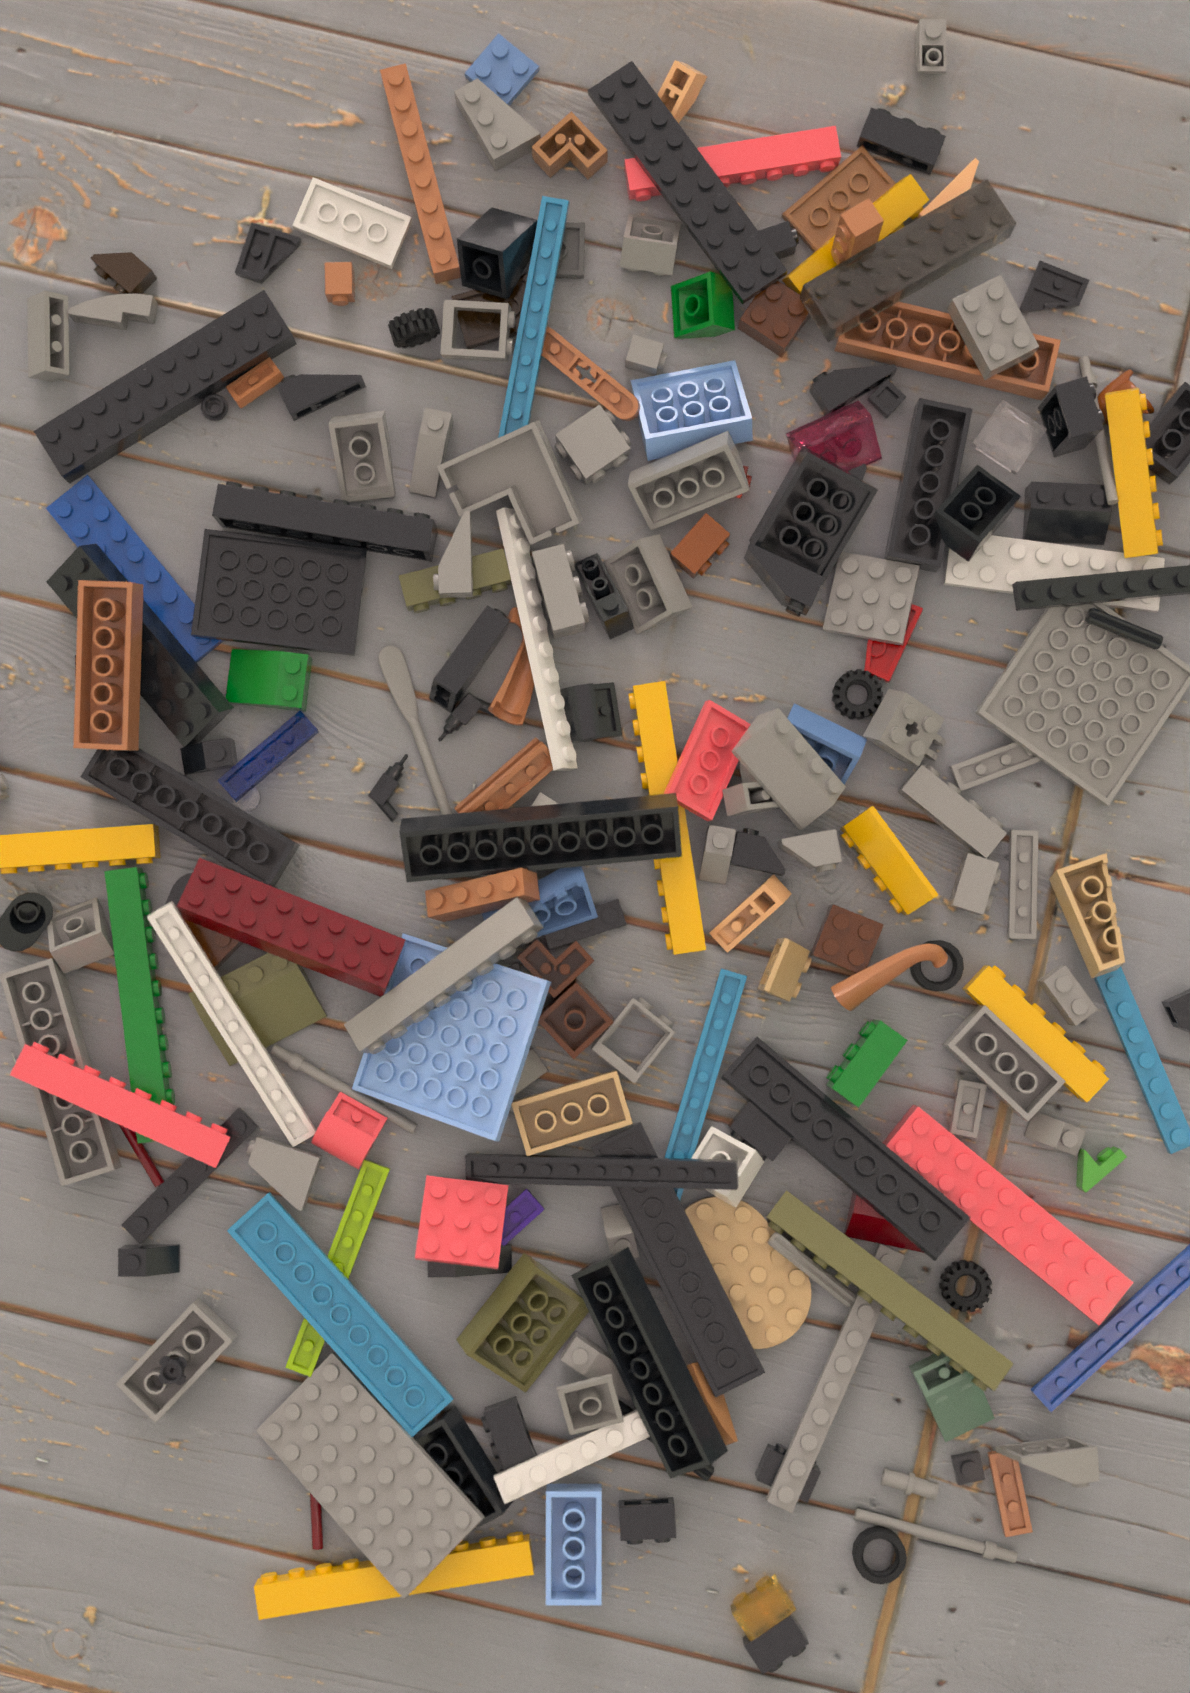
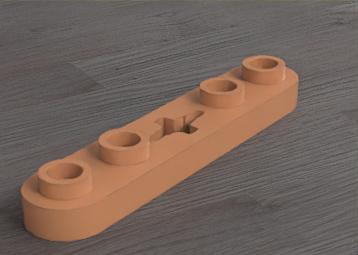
(605, 390)

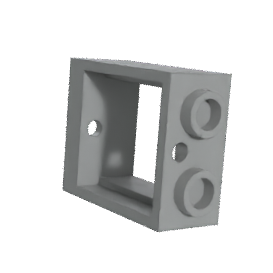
(449, 330)
(616, 1061)

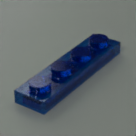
(268, 756)

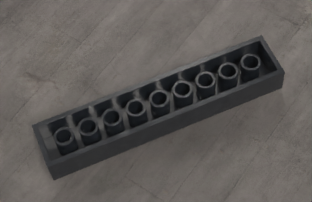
(164, 387)
(541, 837)

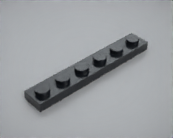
(185, 1181)

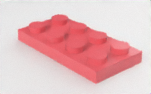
(707, 760)

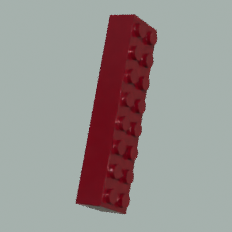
(290, 927)

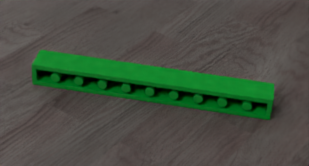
(138, 985)

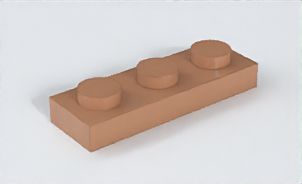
(1009, 1494)

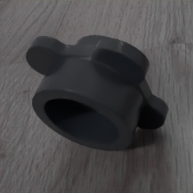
(165, 1373)

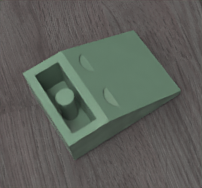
(951, 1396)

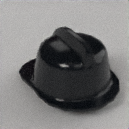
(24, 921)

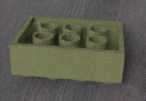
(273, 999)
(523, 1323)

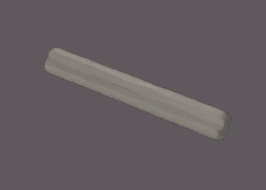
(812, 1269)

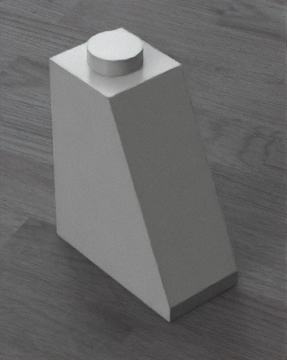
(285, 1168)

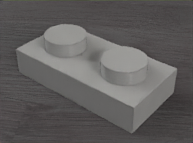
(967, 1108)

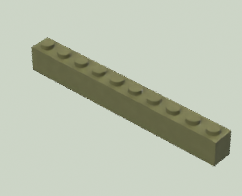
(890, 1291)

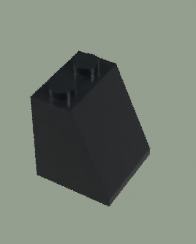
(496, 251)

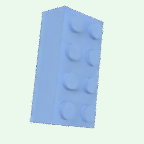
(574, 1544)

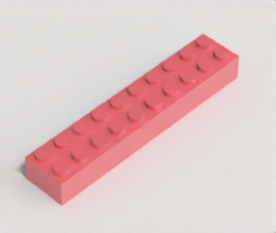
(1009, 1215)

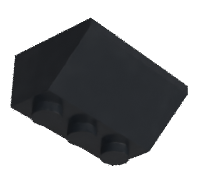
(974, 512)
(1066, 513)

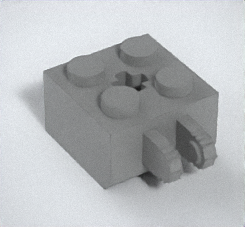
(905, 728)

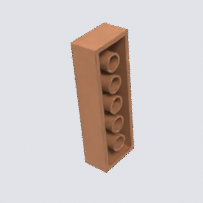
(108, 665)

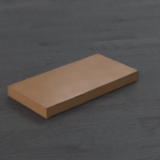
(850, 183)

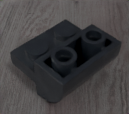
(592, 711)

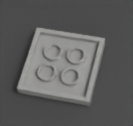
(871, 598)

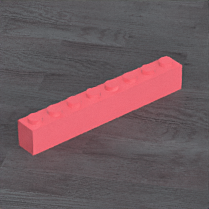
(754, 160)
(120, 1105)

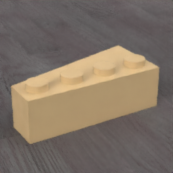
(1091, 913)

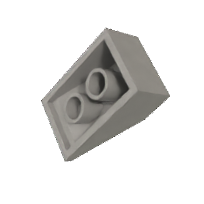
(362, 456)
(1060, 1457)

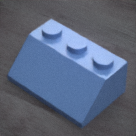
(833, 743)

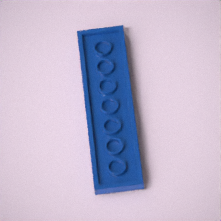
(93, 519)

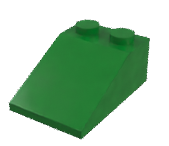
(269, 679)

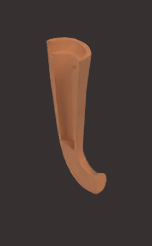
(517, 688)
(865, 983)

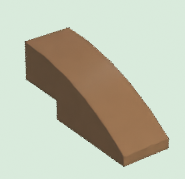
(716, 1406)

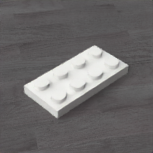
(352, 223)

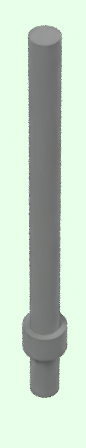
(1100, 440)
(298, 1062)
(986, 1549)

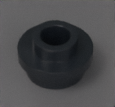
(213, 399)

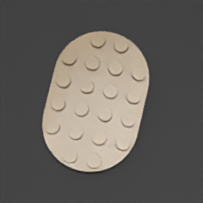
(760, 1282)

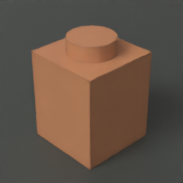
(339, 283)

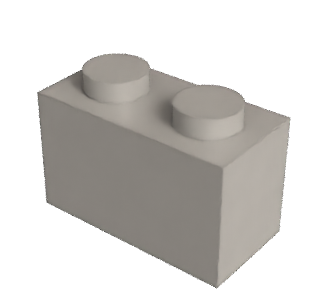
(974, 884)
(1067, 995)

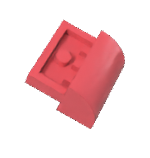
(349, 1130)

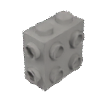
(593, 445)

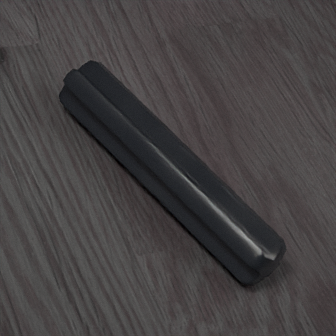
(1124, 628)

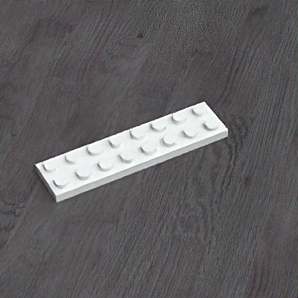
(1012, 560)

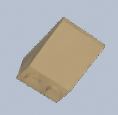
(784, 969)

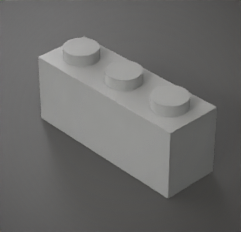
(48, 336)

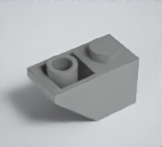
(930, 46)

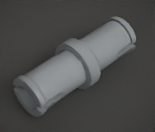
(909, 1483)

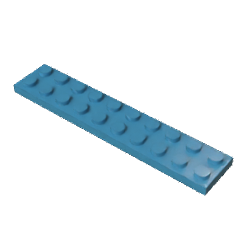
(340, 1314)

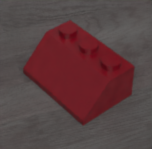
(870, 1226)

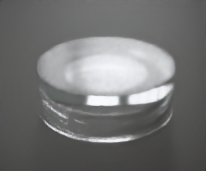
(249, 801)

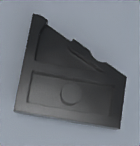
(264, 252)

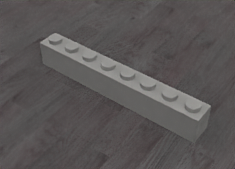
(444, 976)

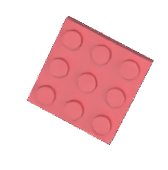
(461, 1222)

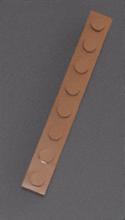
(420, 173)

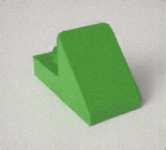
(1091, 1172)

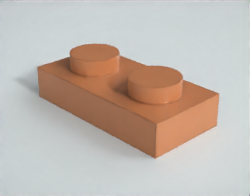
(255, 382)

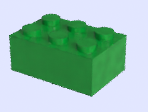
(865, 1061)

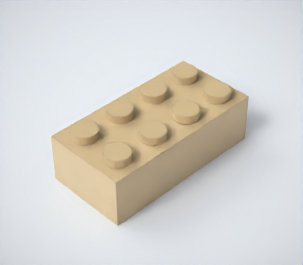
(571, 1112)

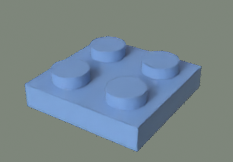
(503, 69)

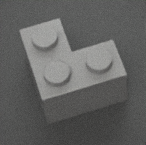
(747, 797)

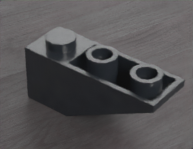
(604, 596)

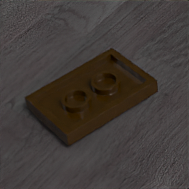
(484, 327)

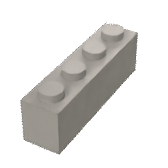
(952, 811)

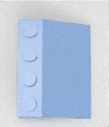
(691, 407)

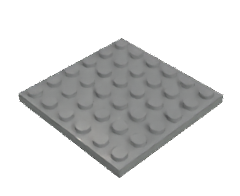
(1085, 698)

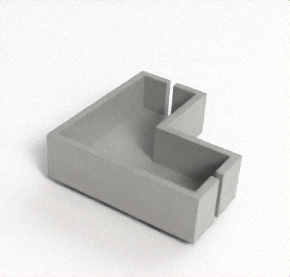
(523, 469)

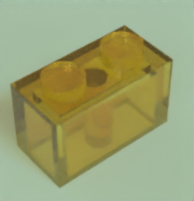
(762, 1606)

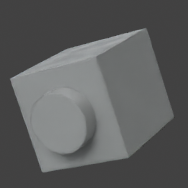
(645, 355)

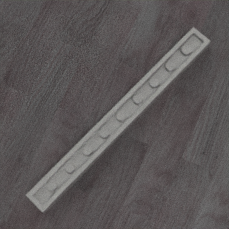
(828, 1393)

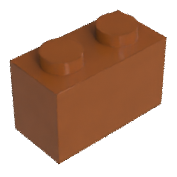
(700, 546)

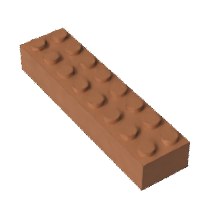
(932, 344)

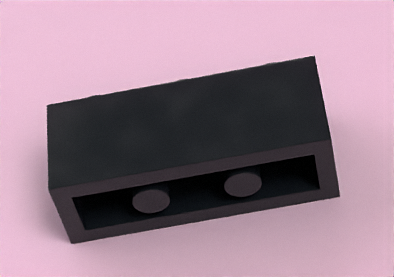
(901, 140)
(509, 1432)

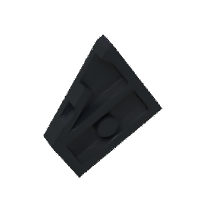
(1053, 289)

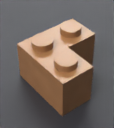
(569, 142)

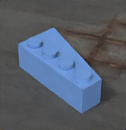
(562, 901)

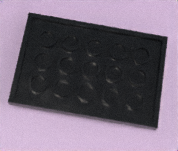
(279, 592)

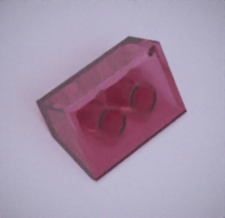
(842, 437)

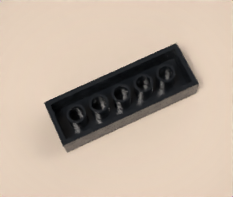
(926, 481)

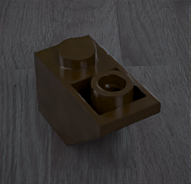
(125, 271)

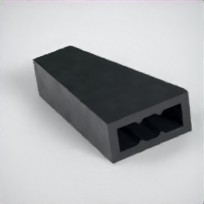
(468, 658)

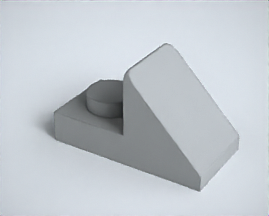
(1055, 1133)
(618, 1230)

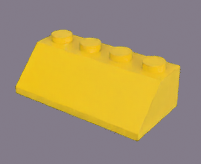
(888, 862)

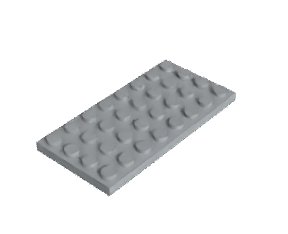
(370, 1475)

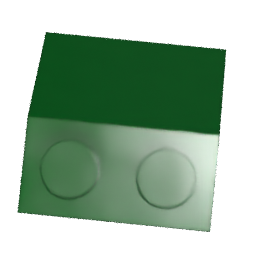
(702, 307)

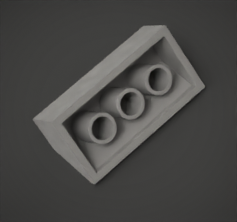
(688, 481)
(788, 768)

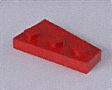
(884, 657)

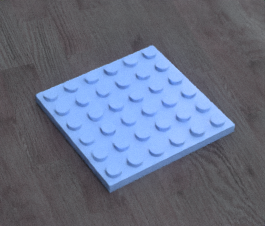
(466, 1054)

